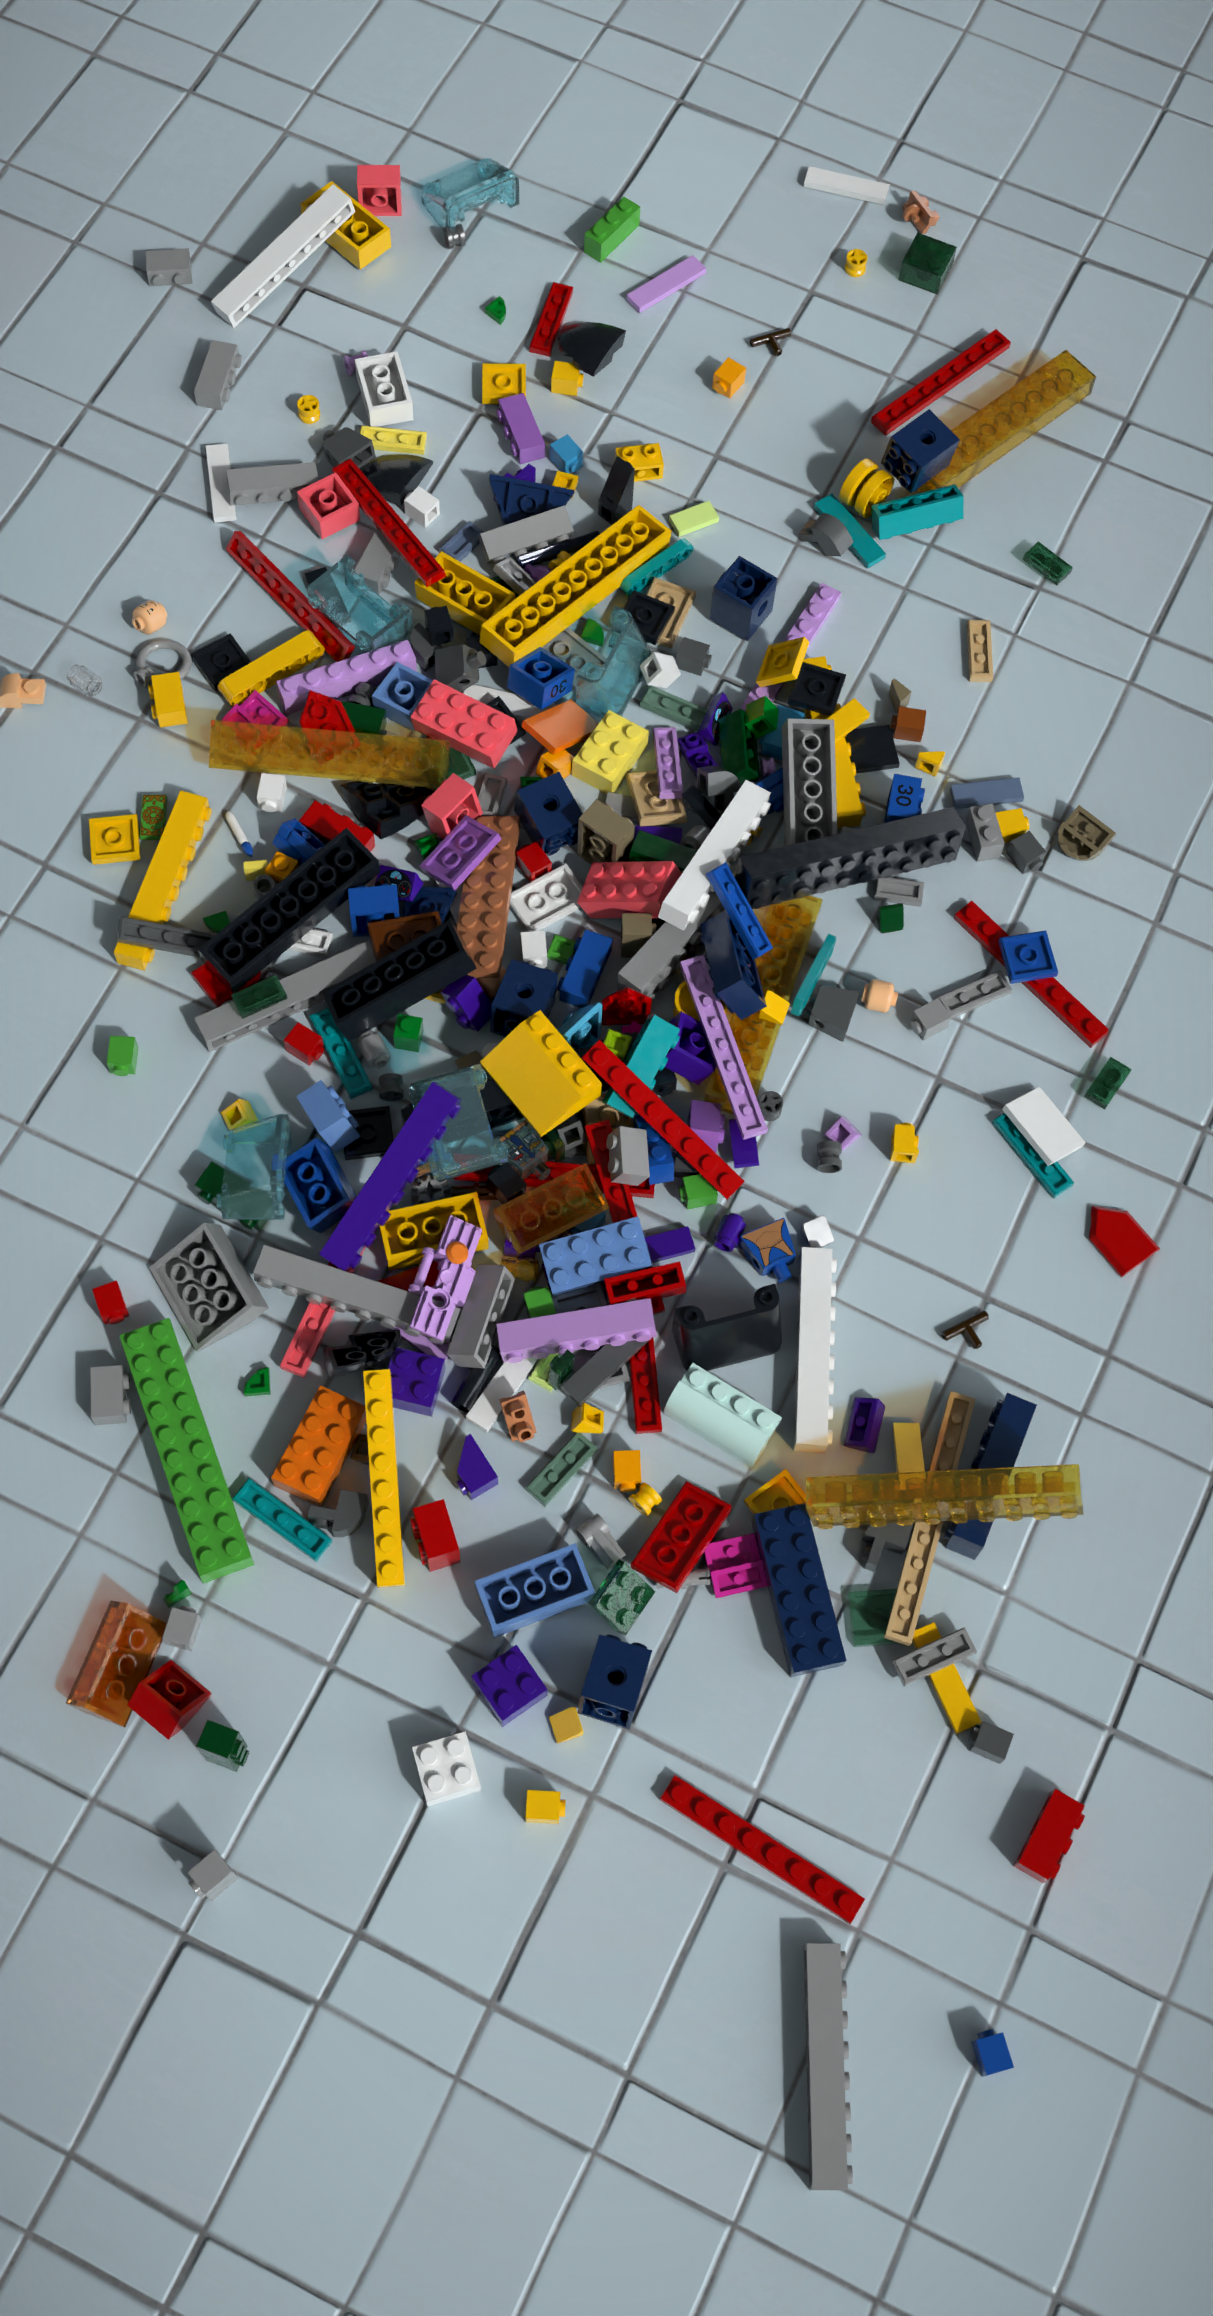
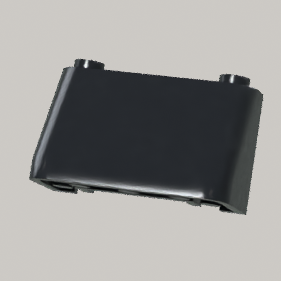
(732, 1337)

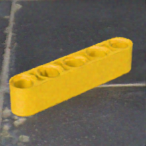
(271, 667)

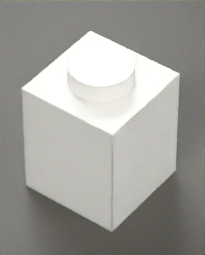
(421, 506)
(660, 670)
(271, 792)
(534, 948)

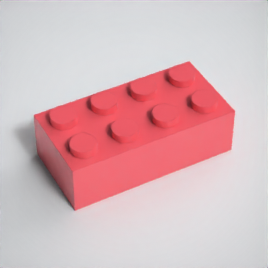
(466, 722)
(627, 888)

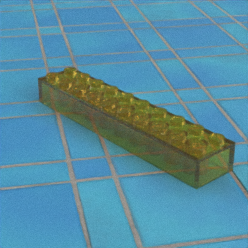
(1014, 418)
(328, 753)
(789, 932)
(945, 1496)

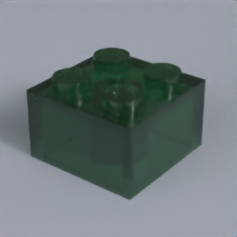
(927, 263)

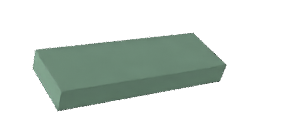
(673, 708)
(561, 1469)

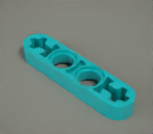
(657, 566)

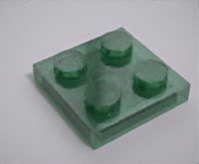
(621, 1597)

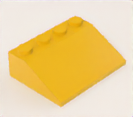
(541, 1074)

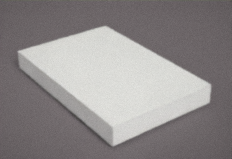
(546, 899)
(1043, 1126)

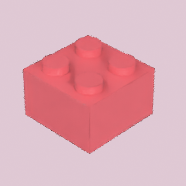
(380, 189)
(328, 505)
(450, 805)

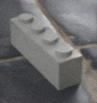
(269, 483)
(526, 534)
(479, 1316)

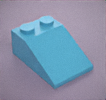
(583, 1027)

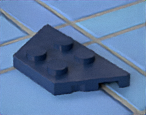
(522, 499)

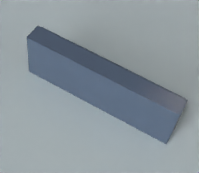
(987, 792)

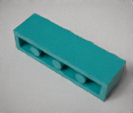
(917, 512)
(646, 1058)

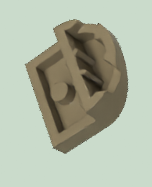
(1084, 835)

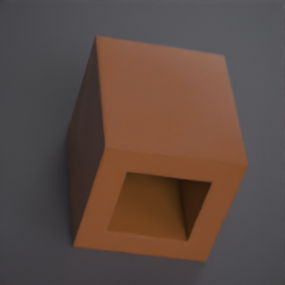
(908, 724)

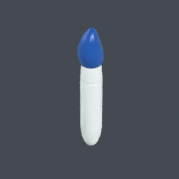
(239, 834)

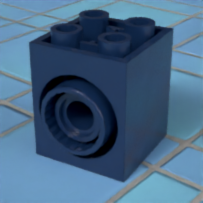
(920, 451)
(743, 598)
(549, 813)
(521, 994)
(614, 1681)

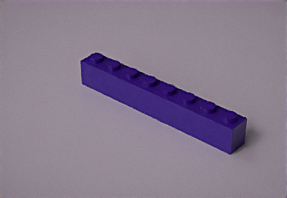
(390, 1177)

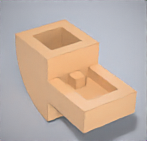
(18, 690)

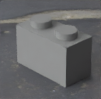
(169, 267)
(984, 832)
(628, 1155)
(109, 1395)
(211, 1876)

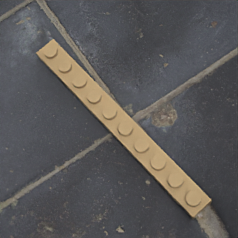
(924, 1536)

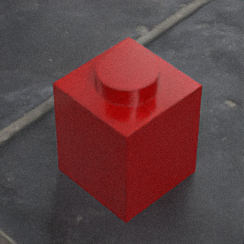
(533, 861)
(304, 1044)
(111, 1303)

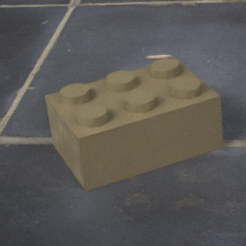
(604, 835)

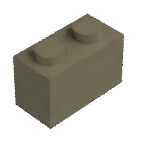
(635, 932)

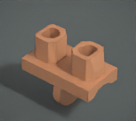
(917, 211)
(518, 1417)

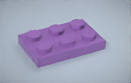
(460, 852)

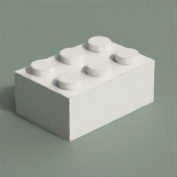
(384, 389)

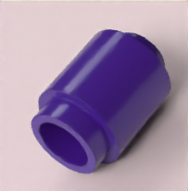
(729, 1232)

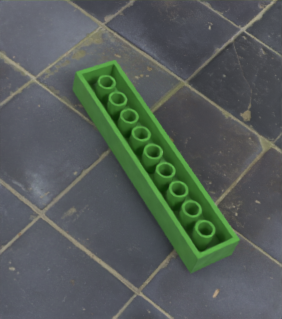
(186, 1451)

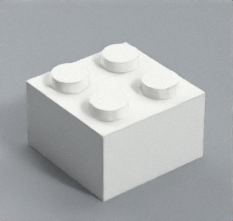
(446, 1769)

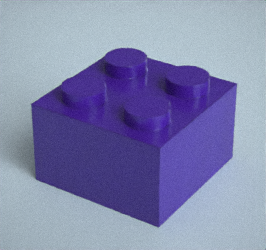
(692, 1053)
(416, 1380)
(509, 1685)

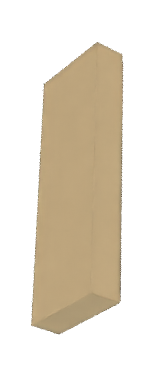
(979, 651)

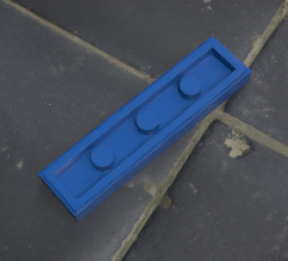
(739, 911)

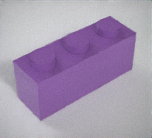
(521, 428)

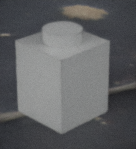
(930, 1019)
(182, 1628)

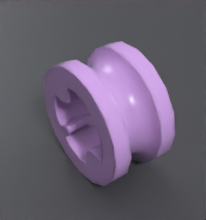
(767, 767)

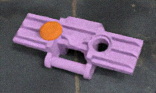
(454, 1279)

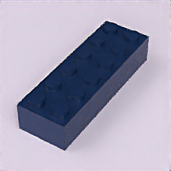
(999, 1450)
(798, 1590)

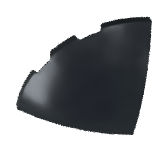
(590, 344)
(396, 475)
(385, 806)
(361, 1352)

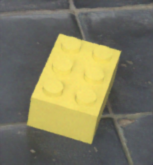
(610, 753)

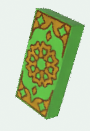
(153, 816)

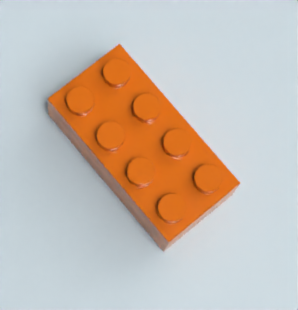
(320, 1446)

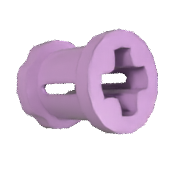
(349, 362)

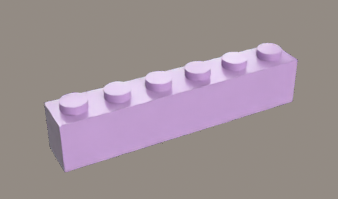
(344, 676)
(576, 1330)

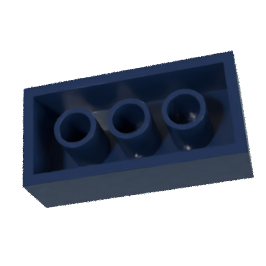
(731, 967)

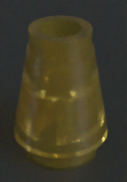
(522, 1268)

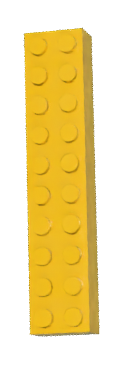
(574, 586)

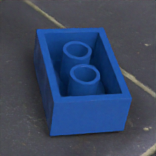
(318, 1185)

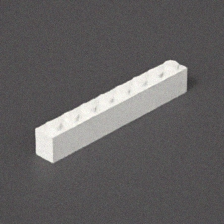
(283, 256)
(720, 846)
(813, 1350)

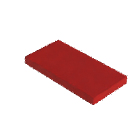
(681, 1537)

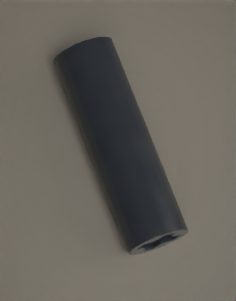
(474, 1383)

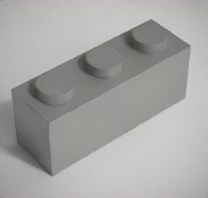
(217, 375)
(378, 562)

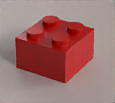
(437, 1538)

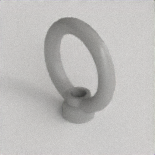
(144, 673)

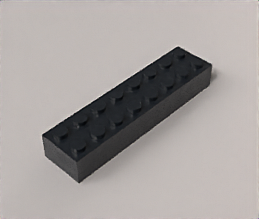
(289, 910)

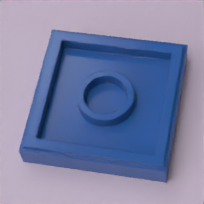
(1028, 957)

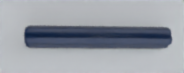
(551, 552)

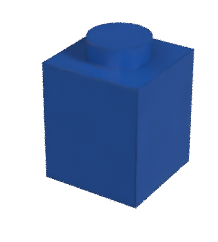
(992, 2052)

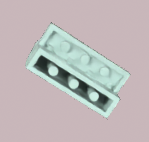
(722, 1415)

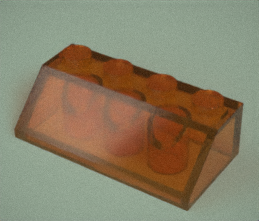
(550, 1209)
(117, 1662)

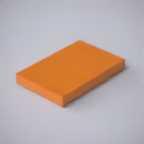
(560, 726)

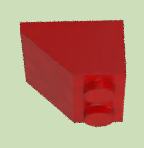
(168, 1699)

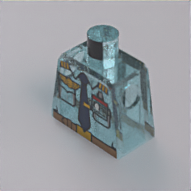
(526, 1151)

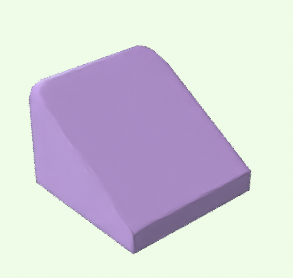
(843, 1132)

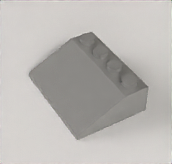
(208, 1286)

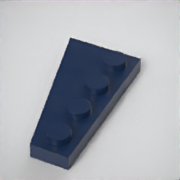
(430, 900)

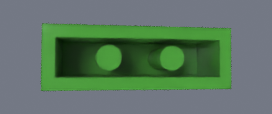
(612, 229)

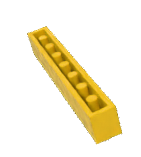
(849, 807)
(166, 872)
(384, 1478)

